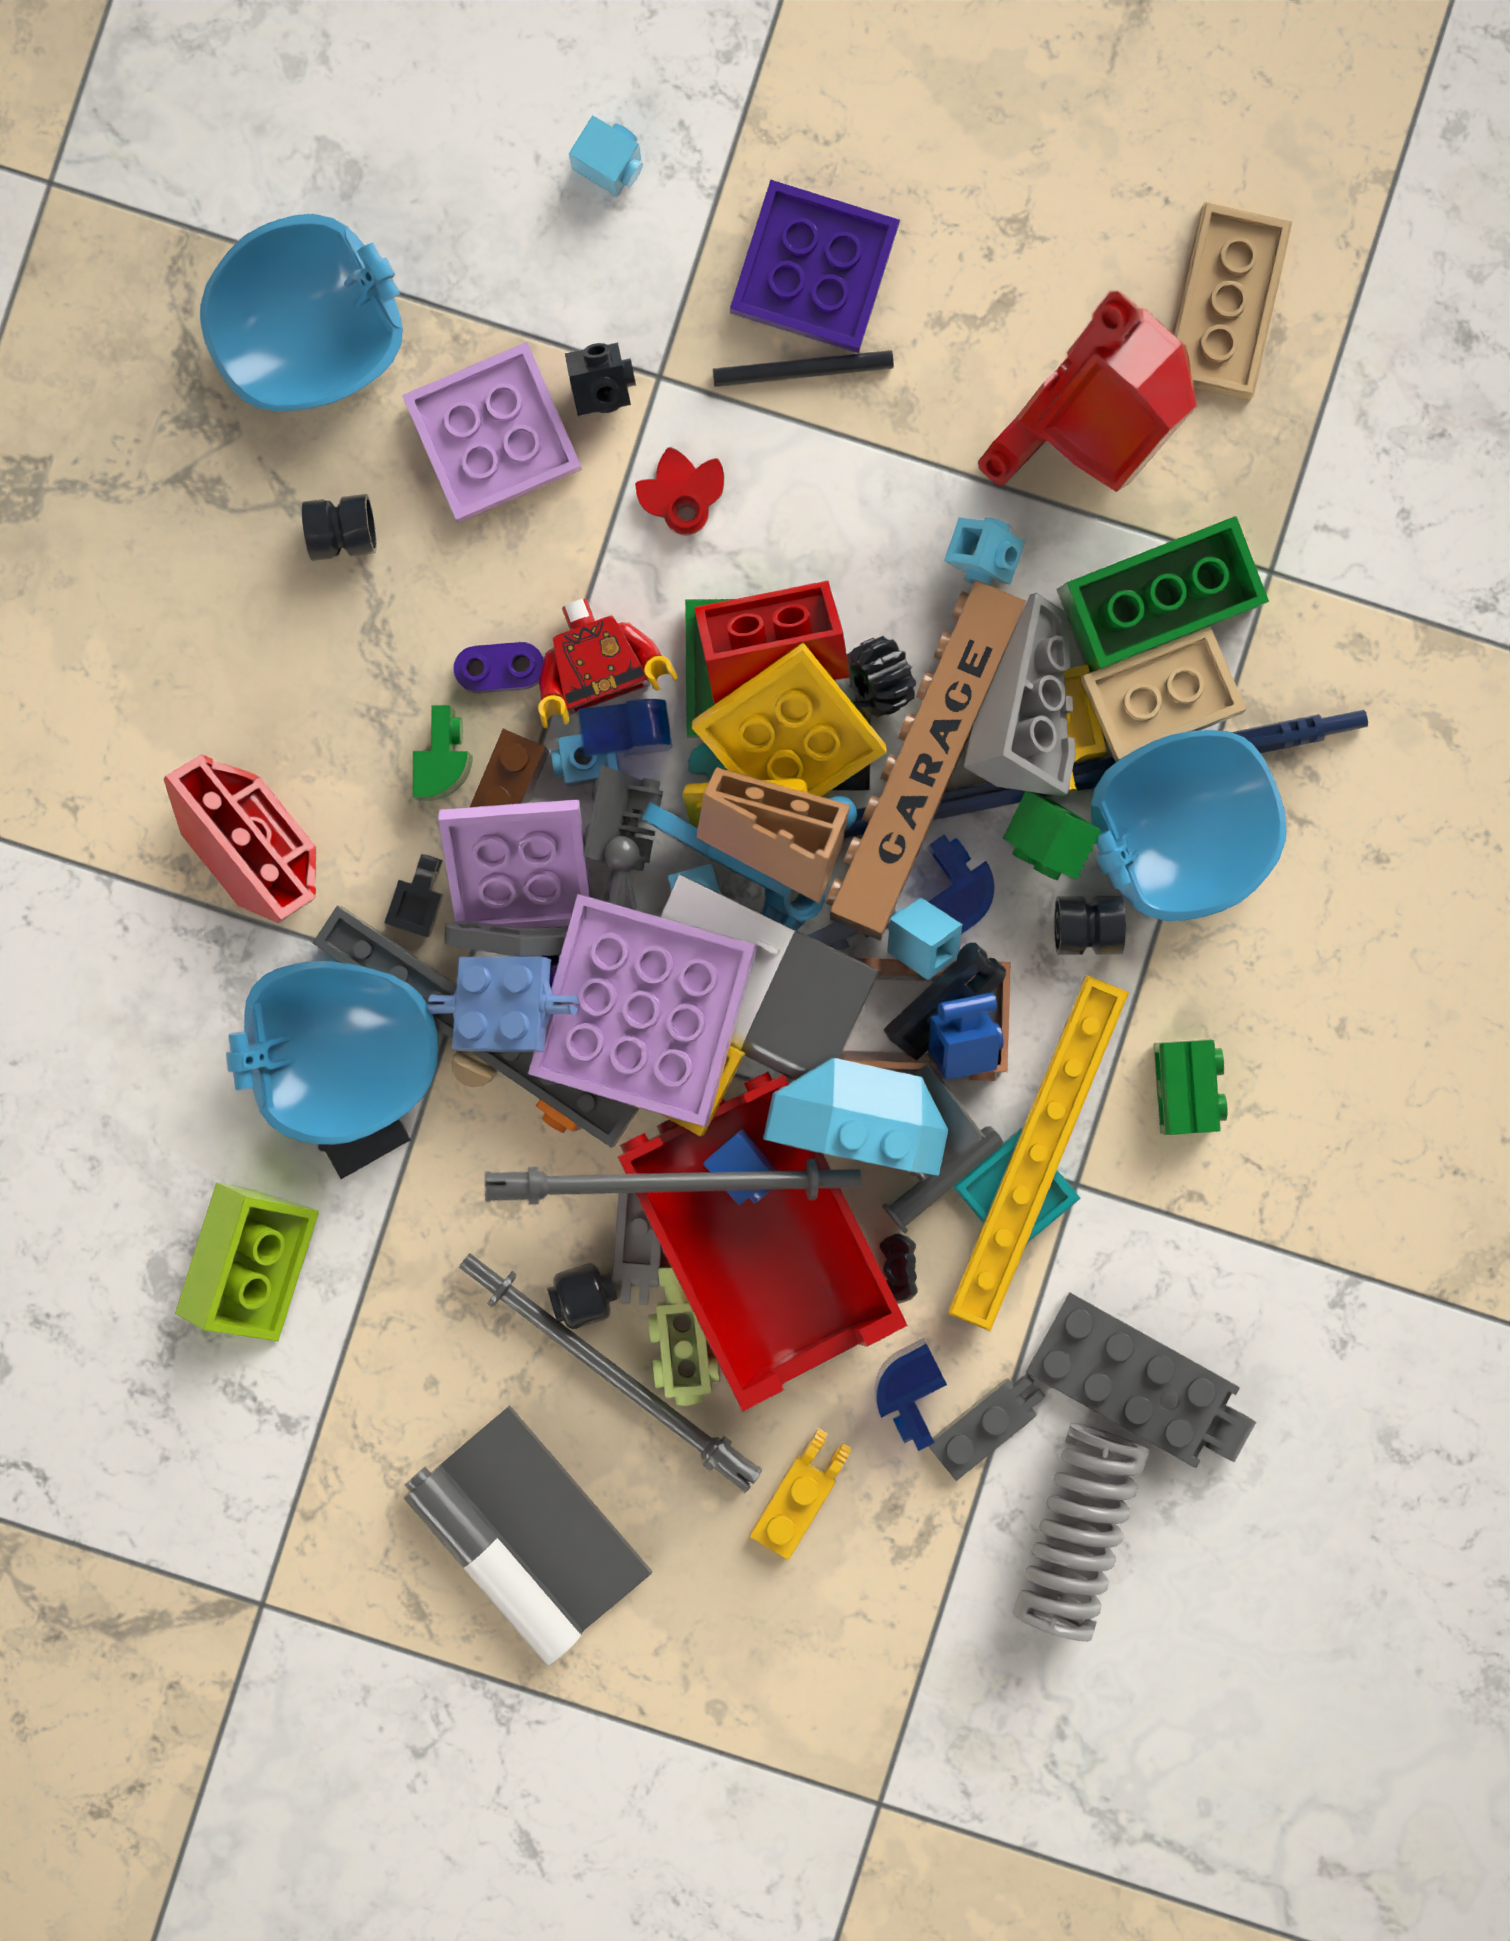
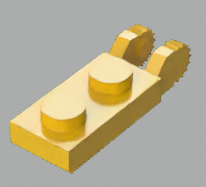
(798, 1498)

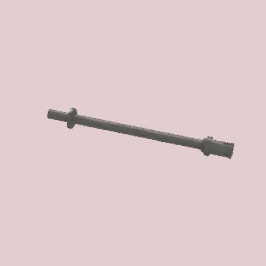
(536, 1185)
(714, 1451)

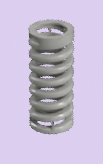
(1079, 1615)

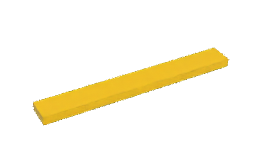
(1037, 1153)

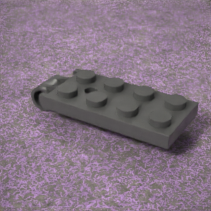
(1126, 1374)

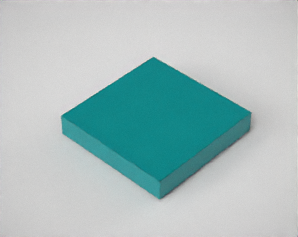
(982, 1183)

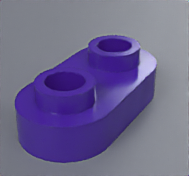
(498, 667)

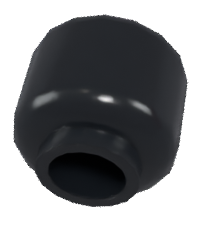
(581, 1296)

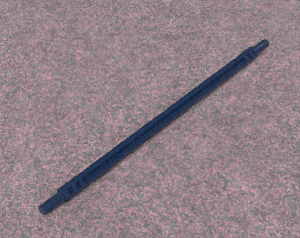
(1088, 774)

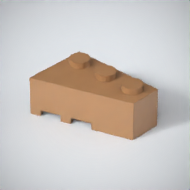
(774, 829)

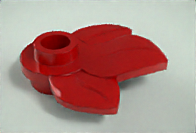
(679, 486)

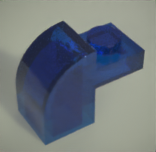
(629, 728)
(970, 891)
(902, 1381)

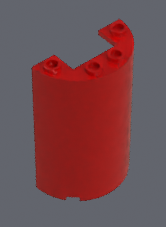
(767, 1279)

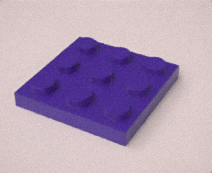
(814, 266)

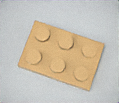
(1163, 692)

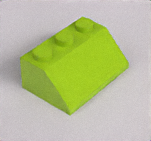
(246, 1263)

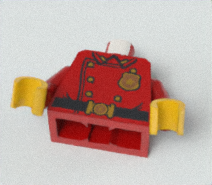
(596, 663)

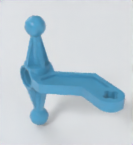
(777, 894)

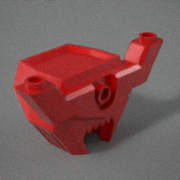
(1106, 402)

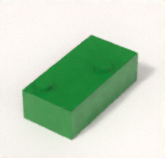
(1162, 594)

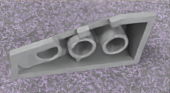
(1023, 720)

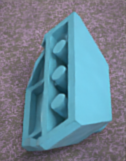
(860, 1116)

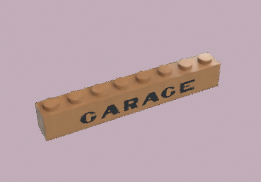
(926, 761)

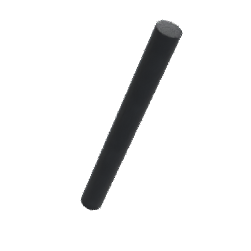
(803, 368)

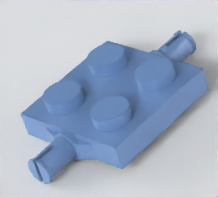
(502, 1004)

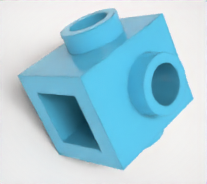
(984, 550)

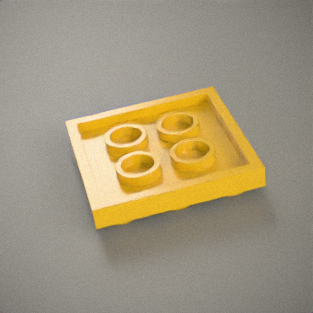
(791, 726)

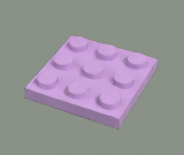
(492, 432)
(515, 863)

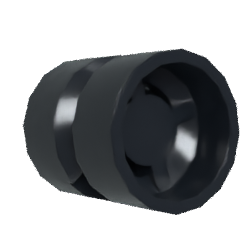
(344, 526)
(1089, 925)

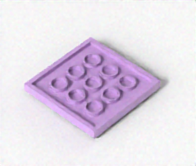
(650, 1009)

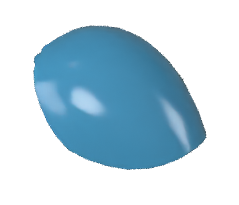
(301, 314)
(1189, 824)
(333, 1050)

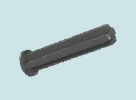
(951, 1172)

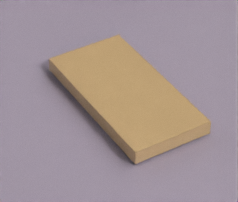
(1230, 297)

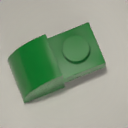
(442, 769)

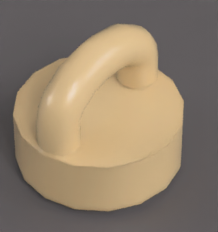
(471, 1069)

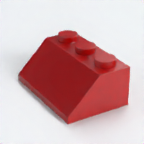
(757, 630)

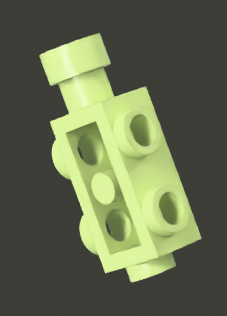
(680, 1346)

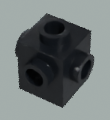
(599, 378)

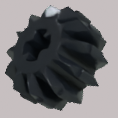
(881, 675)

